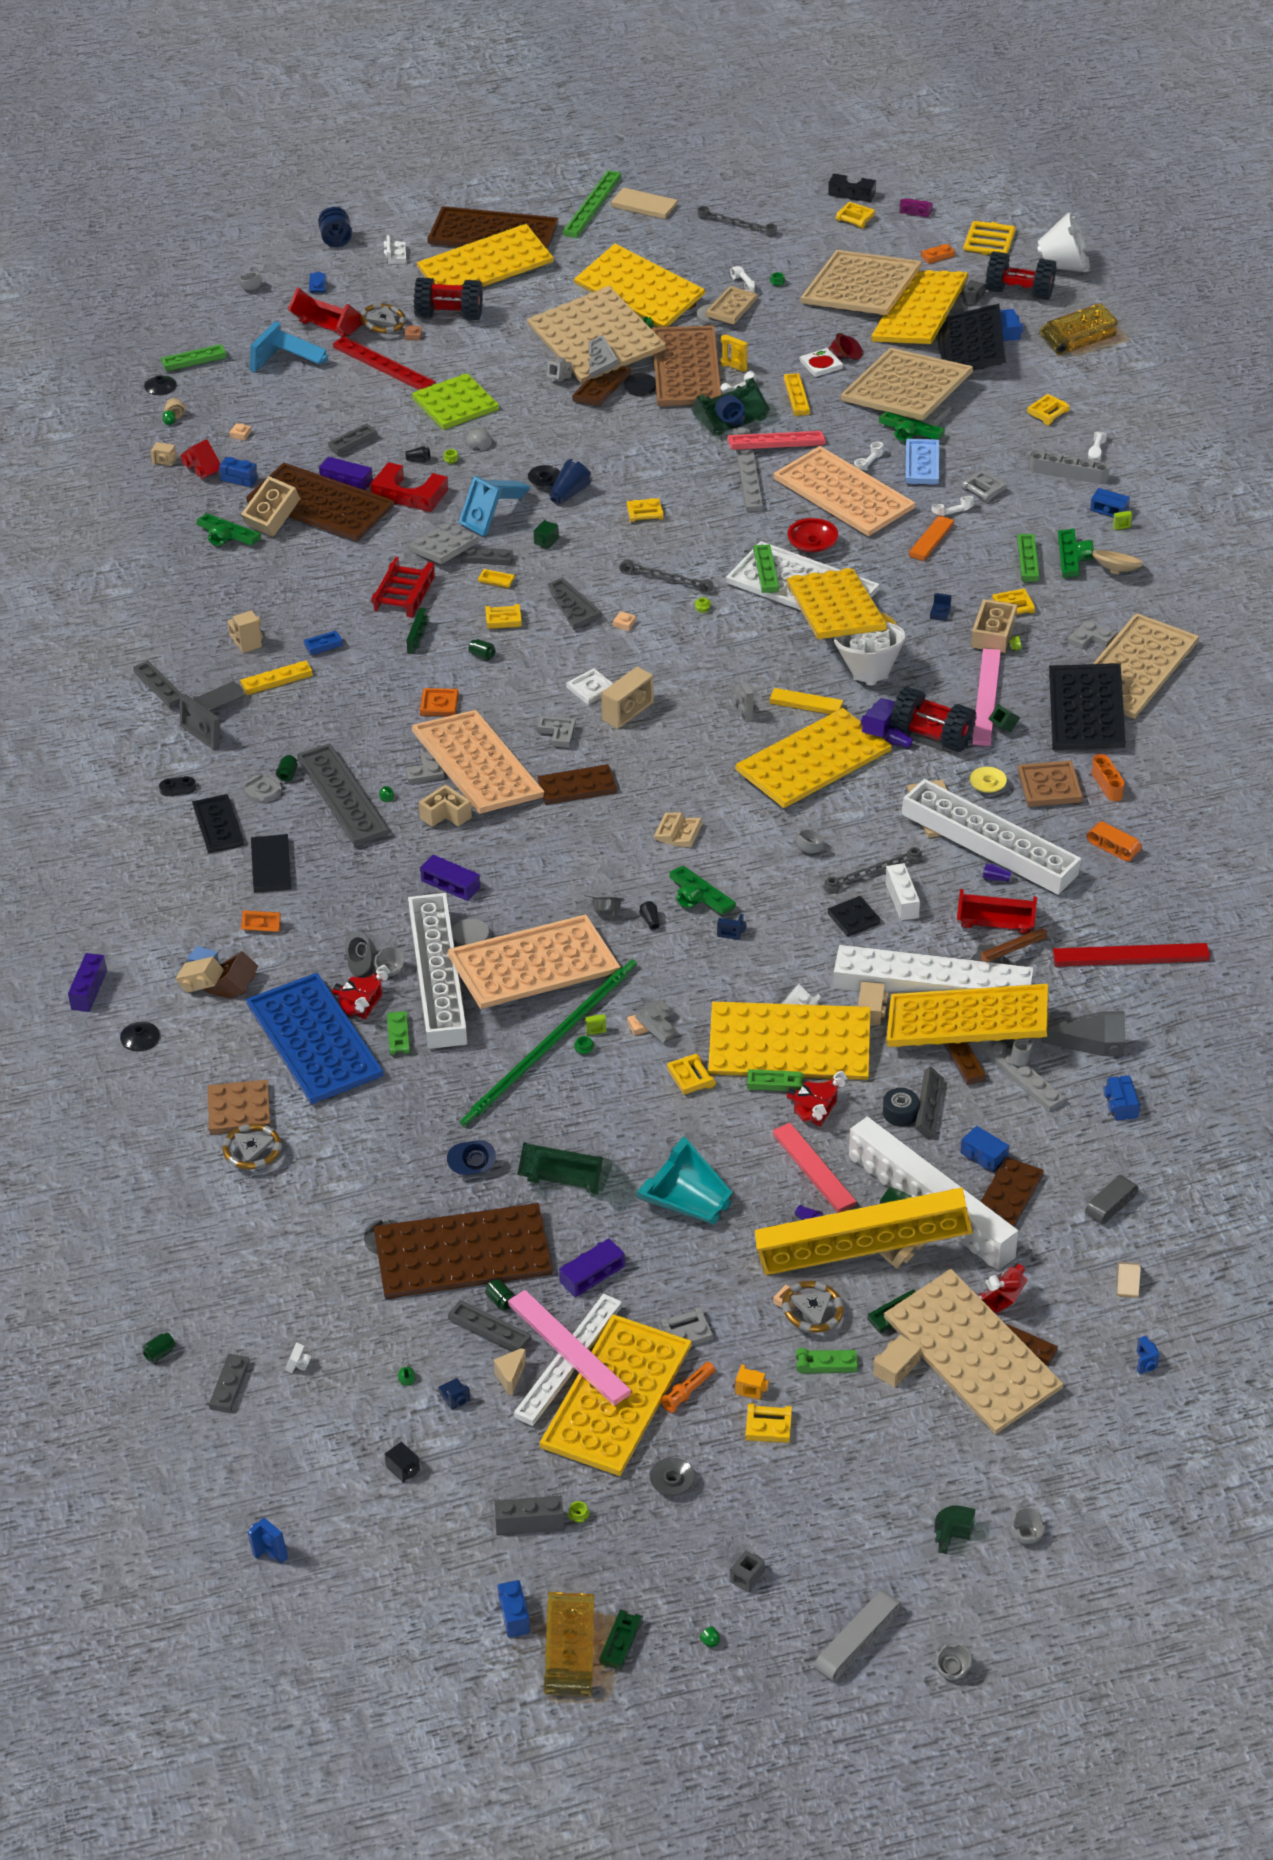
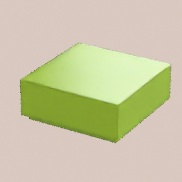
(1122, 520)
(595, 1024)

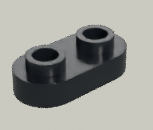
(177, 786)

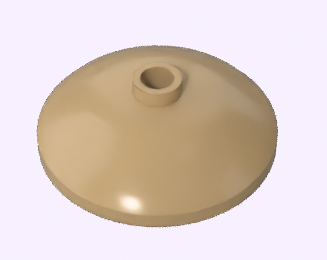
(1117, 561)

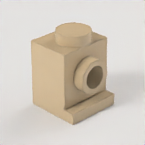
(163, 454)

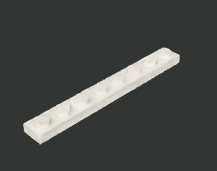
(560, 1370)

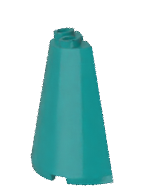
(687, 1186)

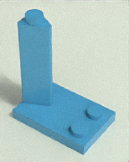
(274, 339)
(483, 500)

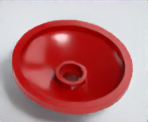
(812, 534)

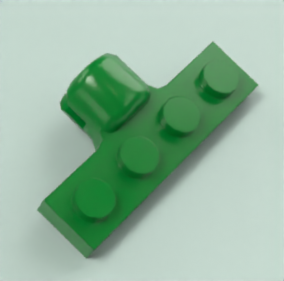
(907, 428)
(223, 530)
(1073, 552)
(696, 891)

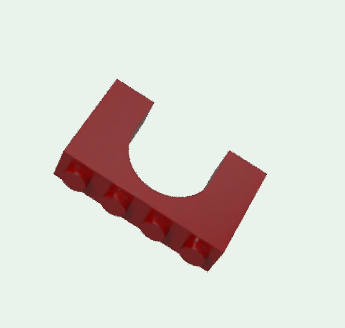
(422, 497)

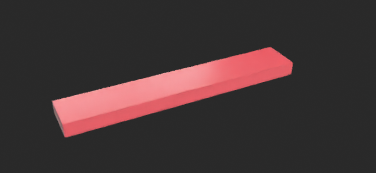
(776, 440)
(814, 1168)

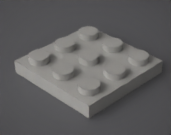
(443, 543)

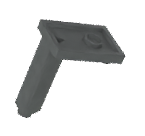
(196, 713)

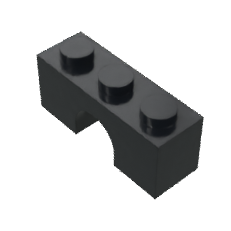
(862, 190)

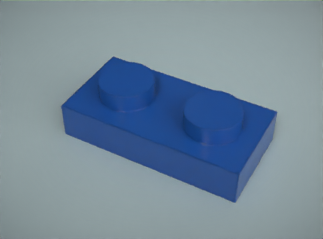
(323, 642)

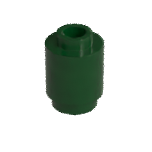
(482, 649)
(287, 768)
(499, 1294)
(158, 1347)

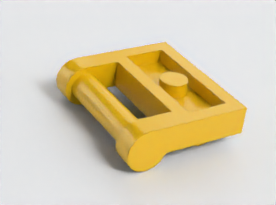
(857, 211)
(739, 353)
(1045, 405)
(644, 509)
(1019, 597)
(503, 616)
(686, 1077)
(768, 1429)

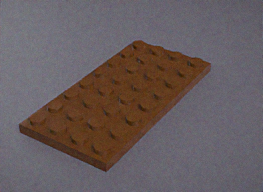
(464, 226)
(331, 503)
(462, 1250)

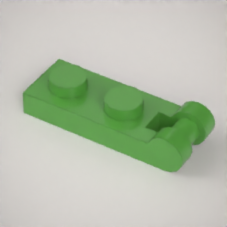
(398, 1032)
(774, 1080)
(826, 1361)

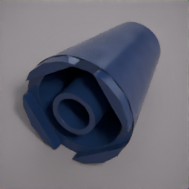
(570, 481)

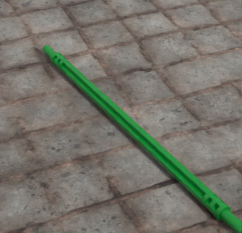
(486, 1101)

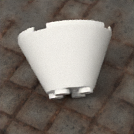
(1065, 245)
(871, 653)

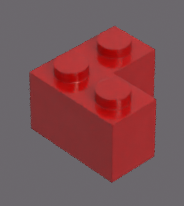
(202, 458)

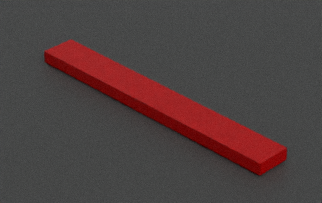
(383, 363)
(1131, 954)

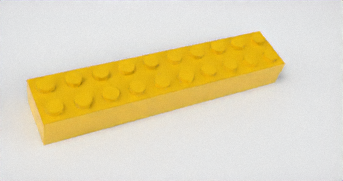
(863, 1231)

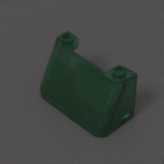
(749, 394)

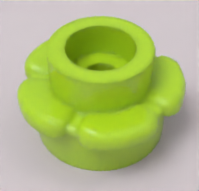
(450, 456)
(702, 605)
(1015, 643)
(578, 1507)

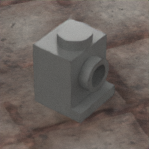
(747, 1571)

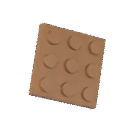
(1049, 783)
(237, 1105)

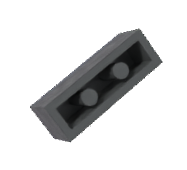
(529, 1515)

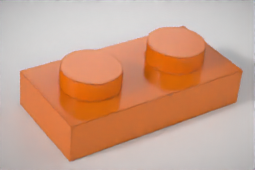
(938, 253)
(261, 921)

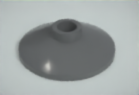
(672, 1469)

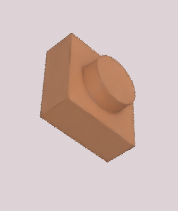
(413, 332)

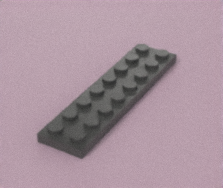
(342, 794)

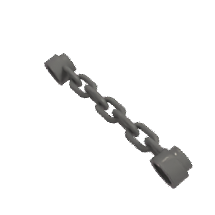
(703, 213)
(701, 587)
(832, 883)

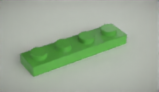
(193, 357)
(1028, 557)
(766, 568)

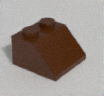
(237, 974)

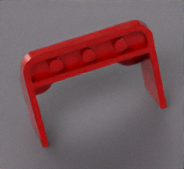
(325, 315)
(996, 912)

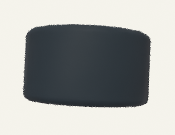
(900, 1106)

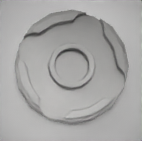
(701, 312)
(262, 789)
(469, 931)

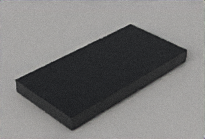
(217, 823)
(270, 863)

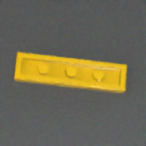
(796, 394)
(805, 701)

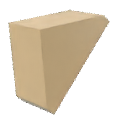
(1128, 1279)
(509, 1369)

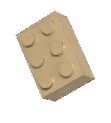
(270, 506)
(994, 625)
(627, 697)

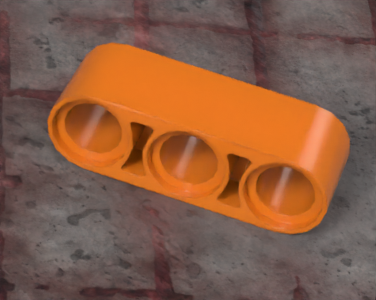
(1107, 777)
(1114, 841)

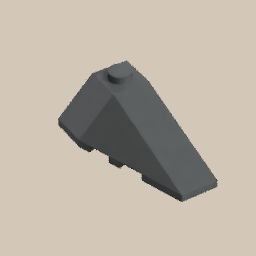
(1094, 1035)

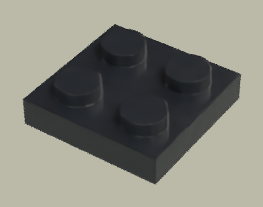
(853, 916)

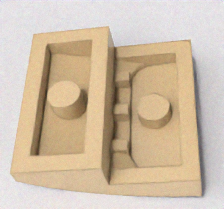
(678, 830)

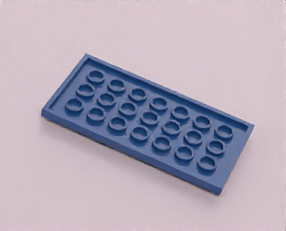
(314, 1038)

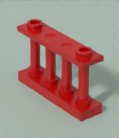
(415, 595)

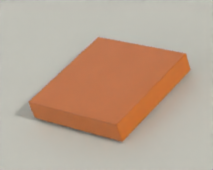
(439, 702)

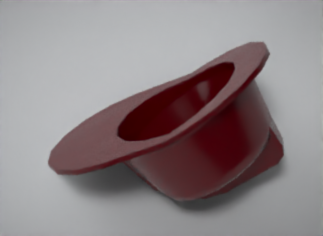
(845, 347)

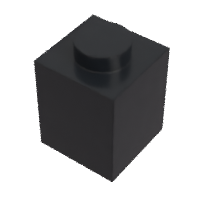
(402, 1462)

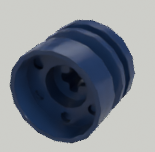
(335, 227)

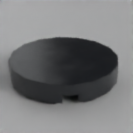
(640, 384)

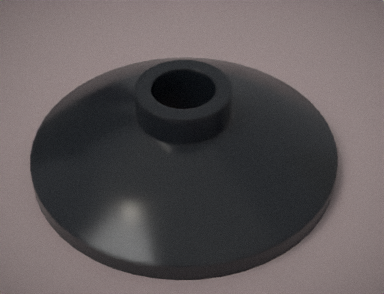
(160, 385)
(543, 475)
(139, 1036)

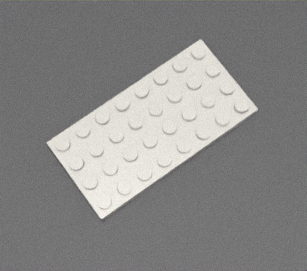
(786, 565)

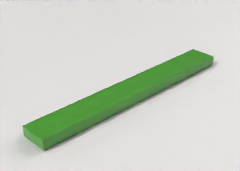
(592, 204)

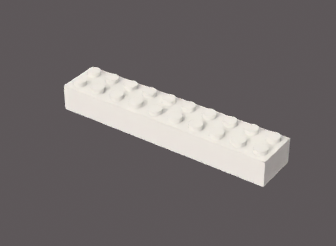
(991, 836)
(436, 973)
(921, 973)
(905, 1170)

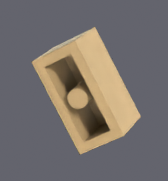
(199, 974)
(873, 996)
(897, 1360)

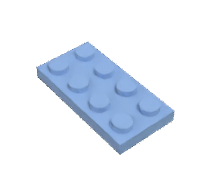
(922, 461)

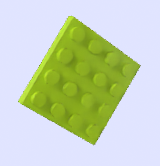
(455, 401)

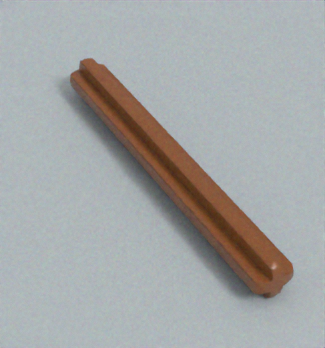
(1014, 945)

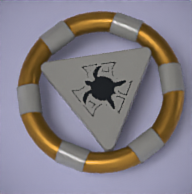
(382, 318)
(252, 1146)
(812, 1306)

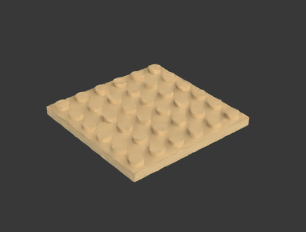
(861, 282)
(906, 383)

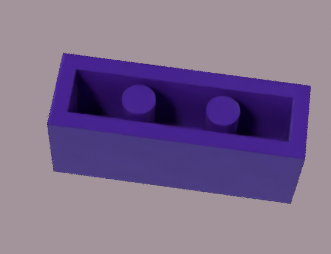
(347, 472)
(877, 718)
(450, 877)
(87, 982)
(591, 1267)

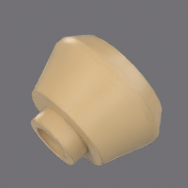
(175, 406)

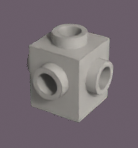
(559, 369)

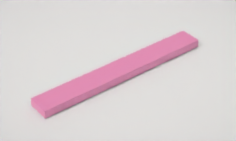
(986, 697)
(569, 1347)

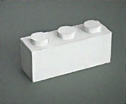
(902, 892)

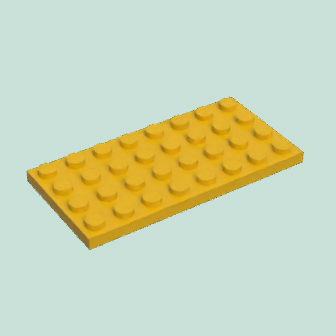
(488, 258)
(641, 284)
(921, 308)
(835, 603)
(812, 758)
(968, 1015)
(789, 1038)
(603, 1434)

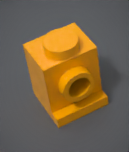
(750, 1383)

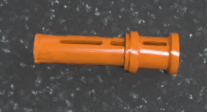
(681, 1392)

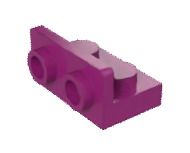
(915, 207)

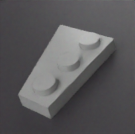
(601, 356)

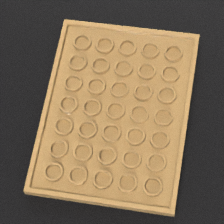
(599, 313)

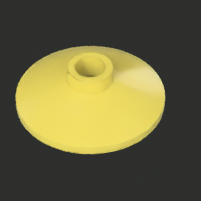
(988, 779)

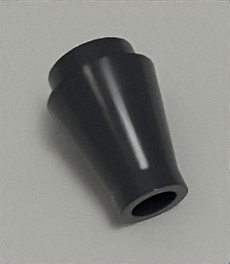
(418, 454)
(649, 913)

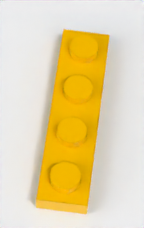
(276, 677)

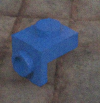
(317, 282)
(1148, 1355)

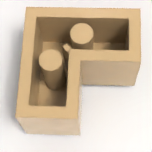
(245, 631)
(445, 804)

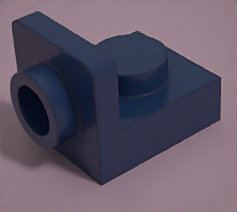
(941, 607)
(731, 928)
(454, 1393)

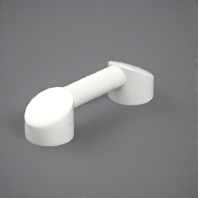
(738, 272)
(726, 388)
(876, 451)
(1095, 451)
(966, 503)

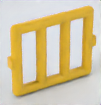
(993, 225)

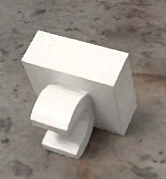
(297, 1359)

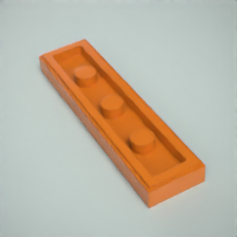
(931, 538)

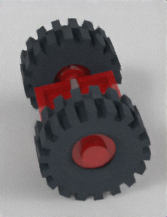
(1000, 274)
(434, 296)
(945, 724)

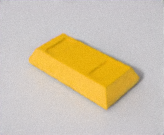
(496, 578)

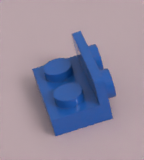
(269, 1539)

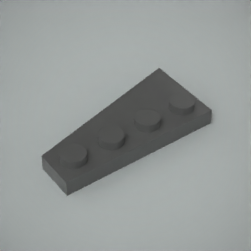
(573, 604)

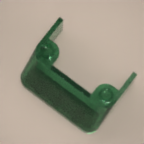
(564, 1167)

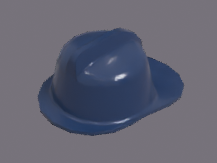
(730, 410)
(471, 1157)

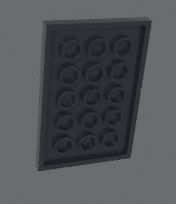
(974, 338)
(1087, 706)

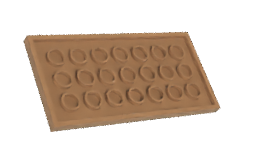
(686, 365)

